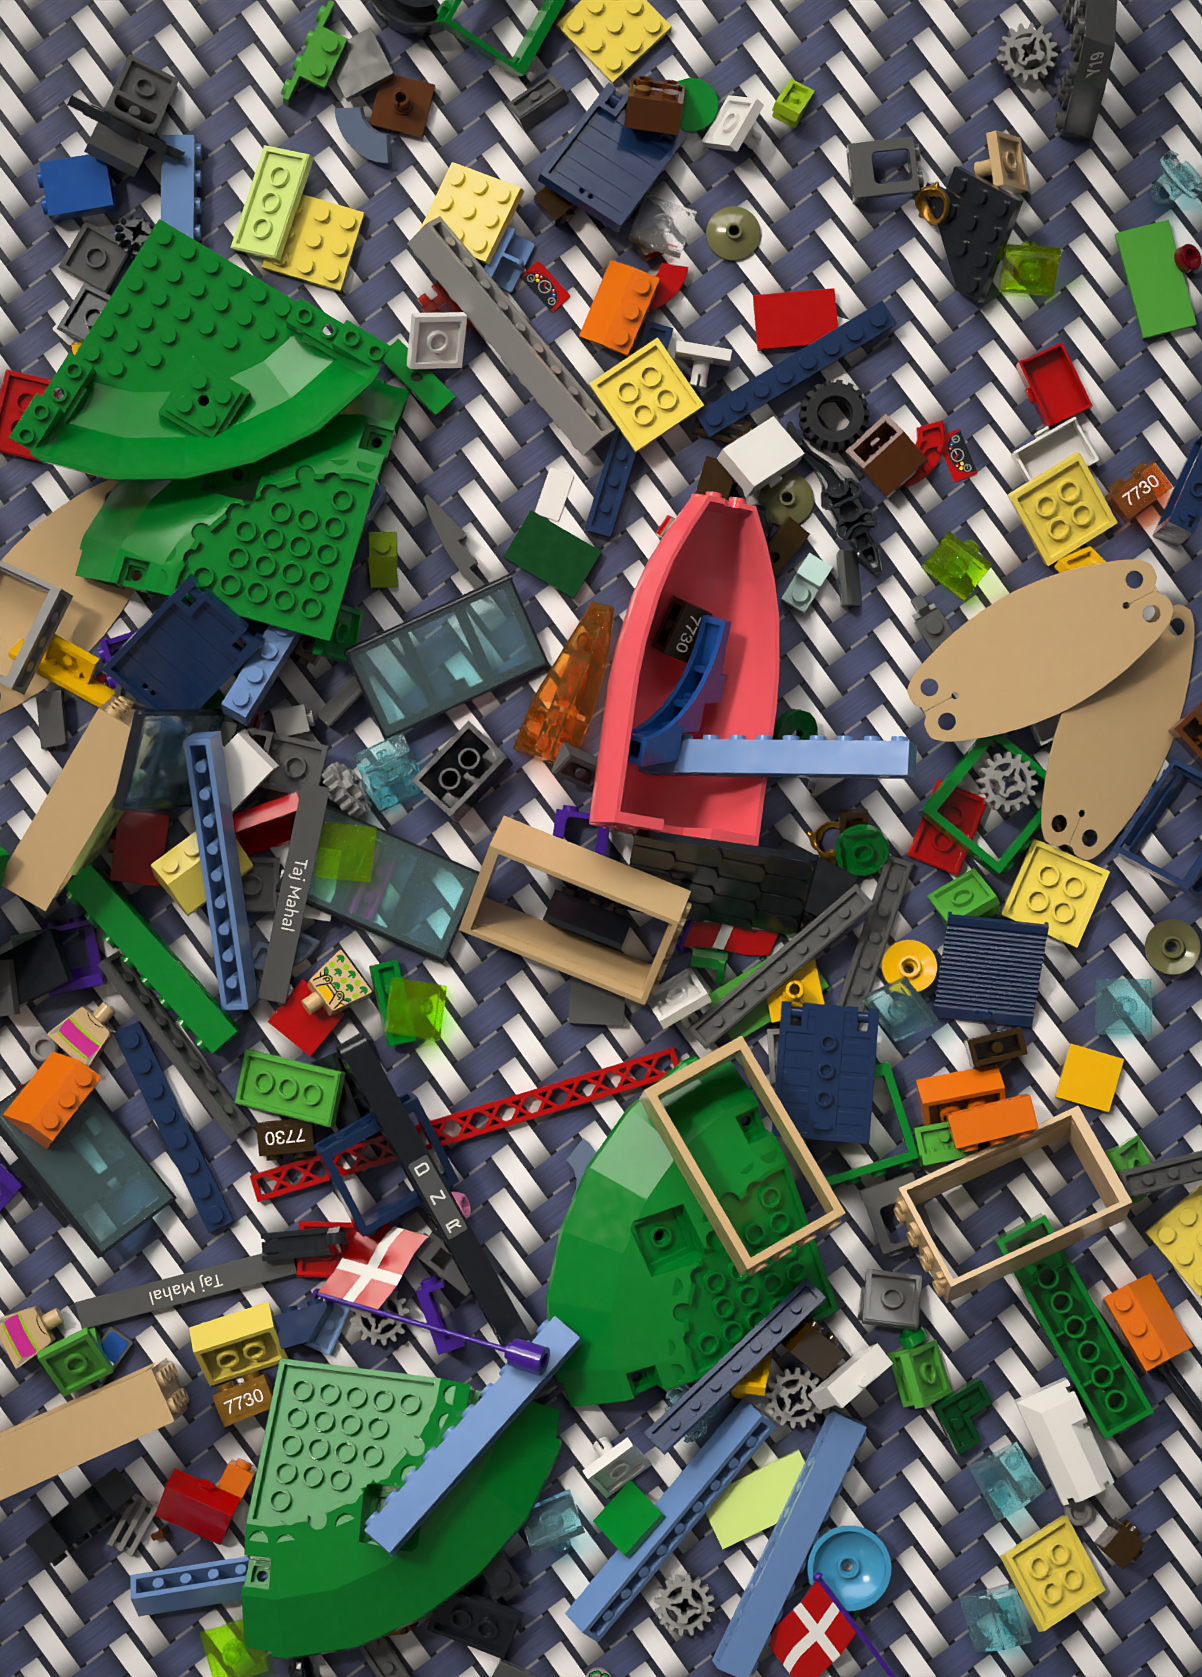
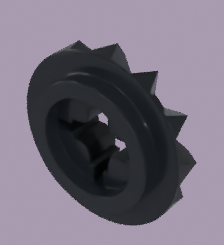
(124, 233)

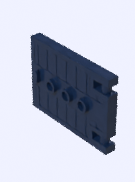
(609, 161)
(183, 651)
(827, 1071)

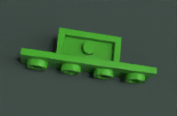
(319, 58)

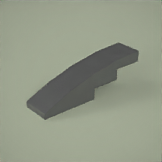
(451, 536)

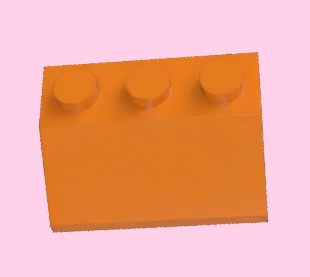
(620, 307)
(958, 1091)
(52, 1097)
(992, 1122)
(1147, 1323)

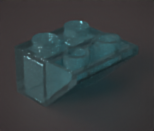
(388, 771)
(1005, 1480)
(995, 1619)

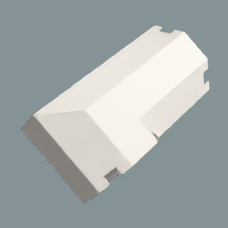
(1064, 1441)

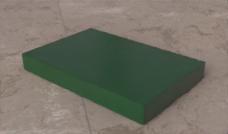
(552, 554)

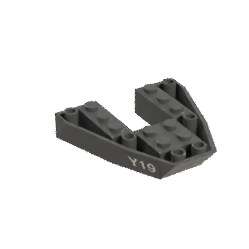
(1087, 75)

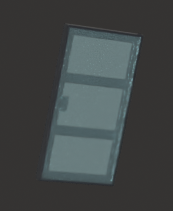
(446, 656)
(155, 759)
(412, 894)
(92, 1174)

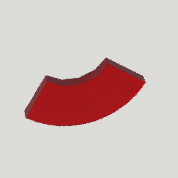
(672, 280)
(931, 444)

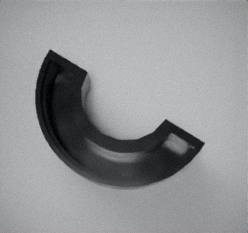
(409, 16)
(80, 1516)

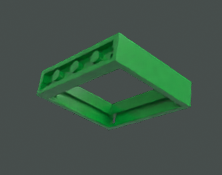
(525, 51)
(930, 808)
(901, 1160)

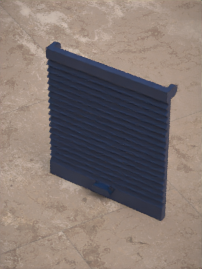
(990, 969)

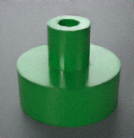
(911, 1338)

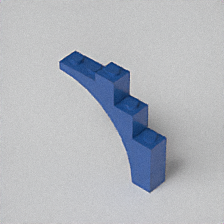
(682, 712)

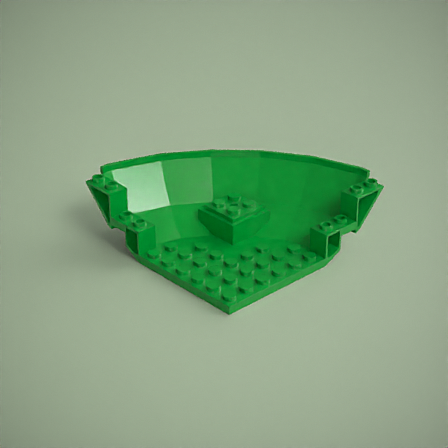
(189, 330)
(264, 543)
(677, 1299)
(329, 1462)

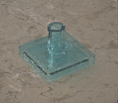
(1123, 1006)
(901, 1009)
(553, 1523)

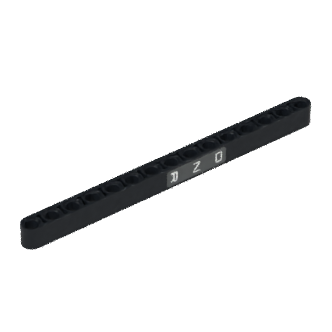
(435, 1195)

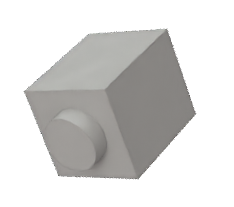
(293, 721)

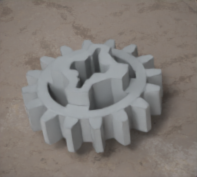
(1018, 47)
(996, 776)
(347, 789)
(375, 1332)
(783, 1391)
(671, 1601)

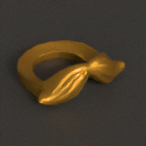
(925, 210)
(816, 836)

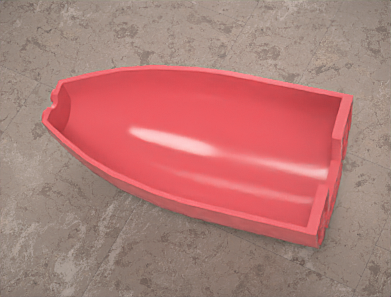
(723, 564)

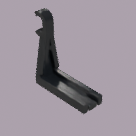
(304, 1243)

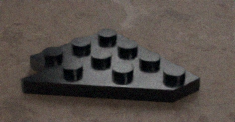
(975, 229)

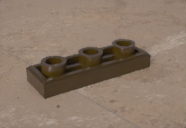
(786, 543)

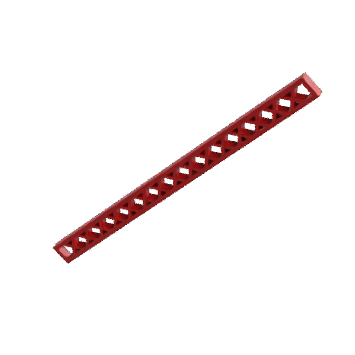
(470, 1112)

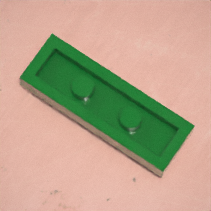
(381, 979)

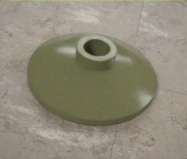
(729, 246)
(801, 501)
(1186, 950)

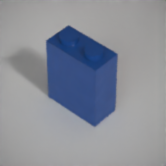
(76, 188)

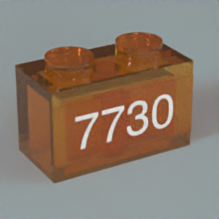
(1138, 491)

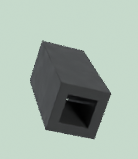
(438, 1258)

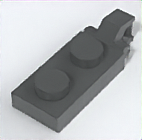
(930, 623)

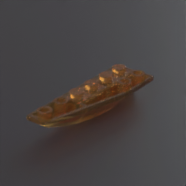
(570, 689)

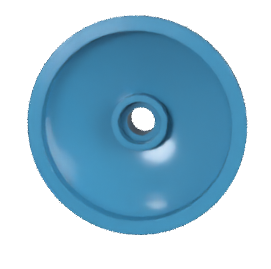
(869, 1570)

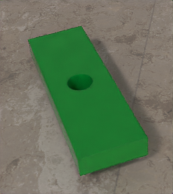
(429, 390)

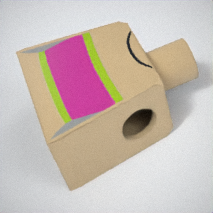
(84, 1033)
(28, 1332)

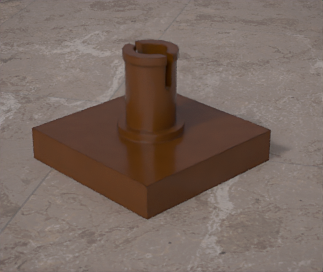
(403, 106)

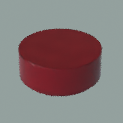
(1187, 258)

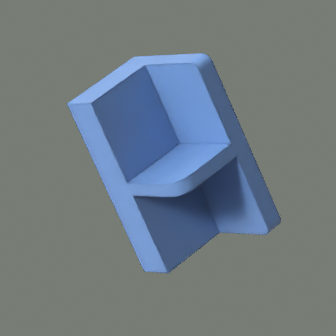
(509, 260)

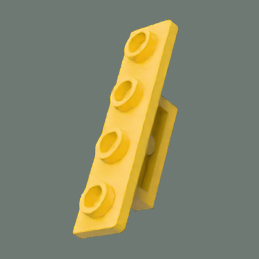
(70, 669)

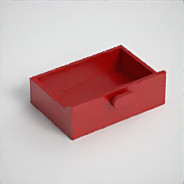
(1053, 386)
(266, 824)
(137, 845)
(197, 1506)

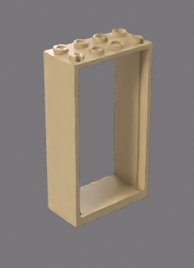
(72, 808)
(560, 947)
(651, 1102)
(1091, 1155)
(90, 1426)

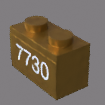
(243, 1399)

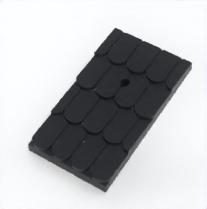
(730, 880)

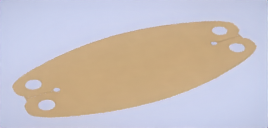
(53, 555)
(1040, 650)
(1117, 742)

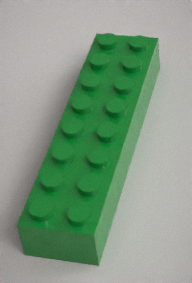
(153, 958)
(1077, 1332)

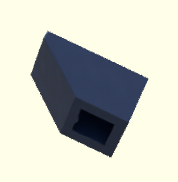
(302, 1325)

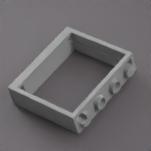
(40, 632)

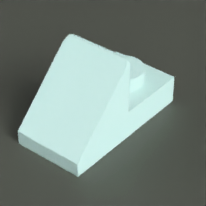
(806, 583)

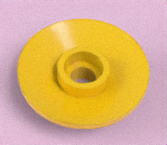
(911, 954)

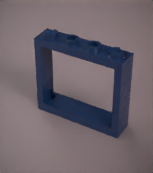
(1184, 500)
(1146, 819)
(360, 1131)

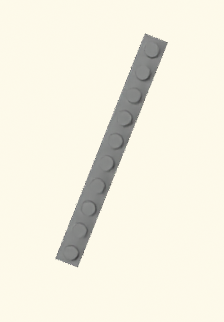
(510, 335)

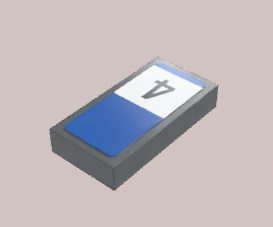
(115, 1346)

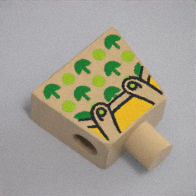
(336, 987)

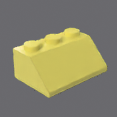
(181, 873)
(237, 1344)

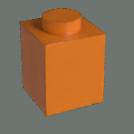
(237, 1477)

